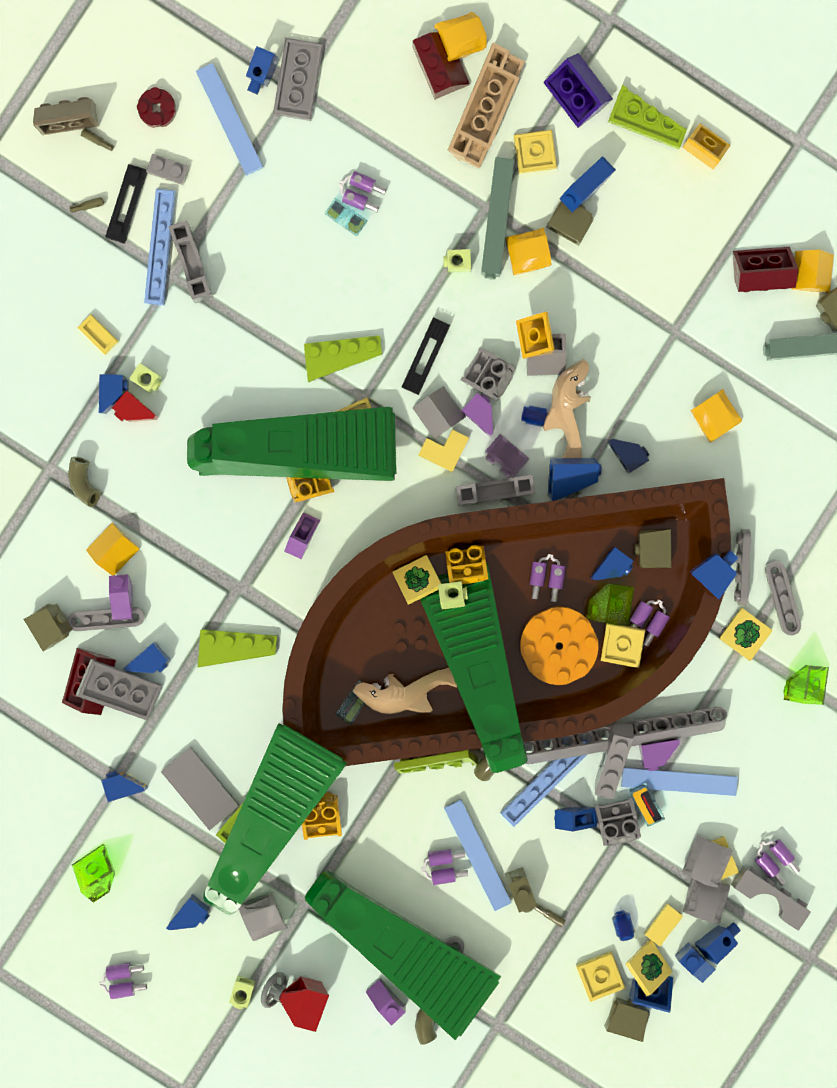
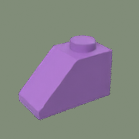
(480, 413)
(302, 535)
(121, 597)
(657, 753)
(386, 1002)

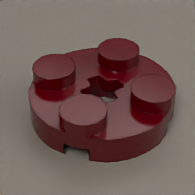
(156, 118)

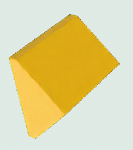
(706, 146)
(814, 270)
(535, 335)
(112, 549)

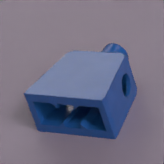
(261, 61)
(716, 573)
(718, 942)

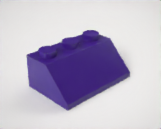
(578, 90)

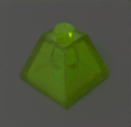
(611, 605)
(807, 685)
(94, 873)

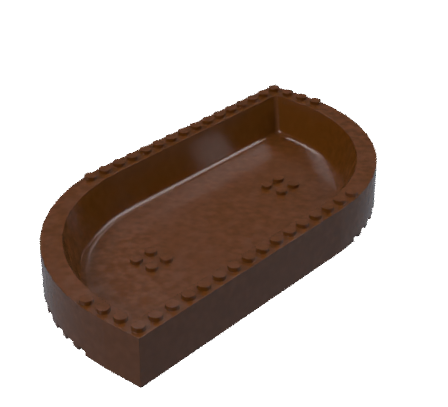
(368, 630)

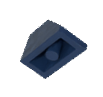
(629, 454)

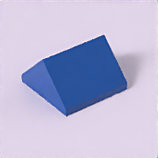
(658, 1000)

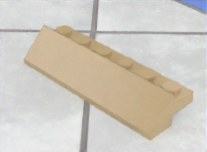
(486, 106)

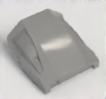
(489, 374)
(618, 822)
(707, 861)
(706, 901)
(262, 916)

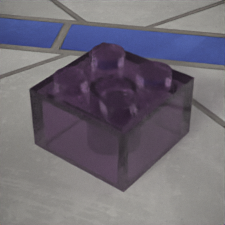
(506, 456)

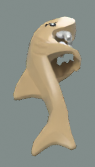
(564, 399)
(400, 698)

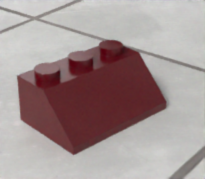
(441, 75)
(764, 269)
(78, 669)

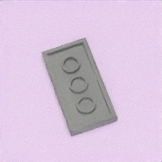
(298, 79)
(119, 690)
(200, 788)

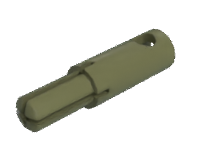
(96, 139)
(93, 203)
(551, 915)

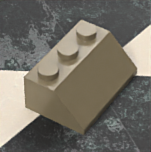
(65, 116)

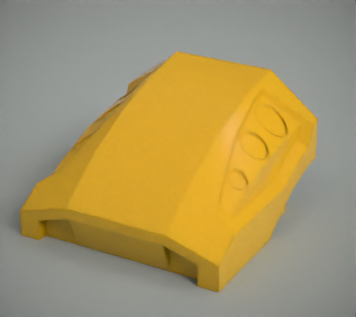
(462, 36)
(528, 251)
(716, 416)
(308, 488)
(467, 565)
(323, 819)

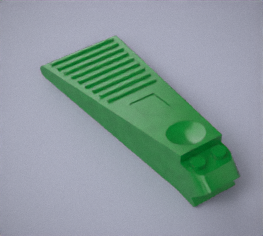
(317, 445)
(478, 663)
(281, 797)
(424, 967)

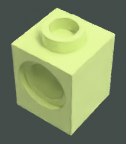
(464, 254)
(140, 372)
(448, 588)
(242, 984)

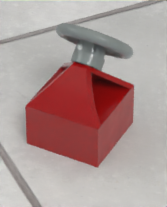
(302, 999)

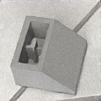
(551, 363)

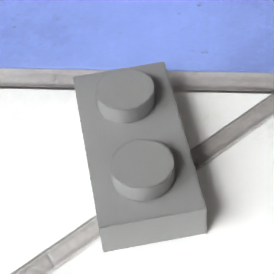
(167, 169)

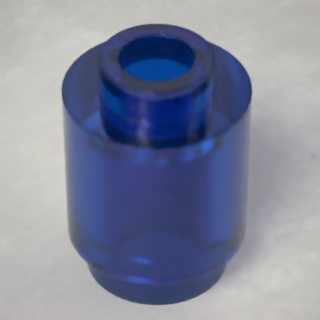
(534, 415)
(623, 925)

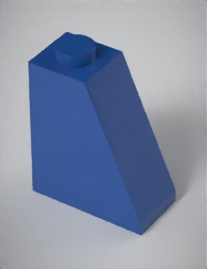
(587, 184)
(571, 475)

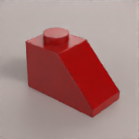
(132, 409)

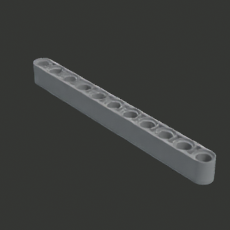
(650, 726)

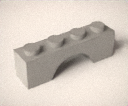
(191, 261)
(495, 490)
(615, 759)
(790, 910)

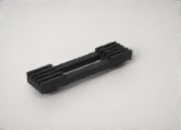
(119, 230)
(437, 330)

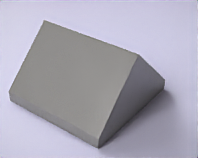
(438, 412)

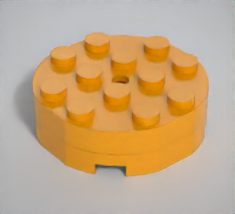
(560, 664)

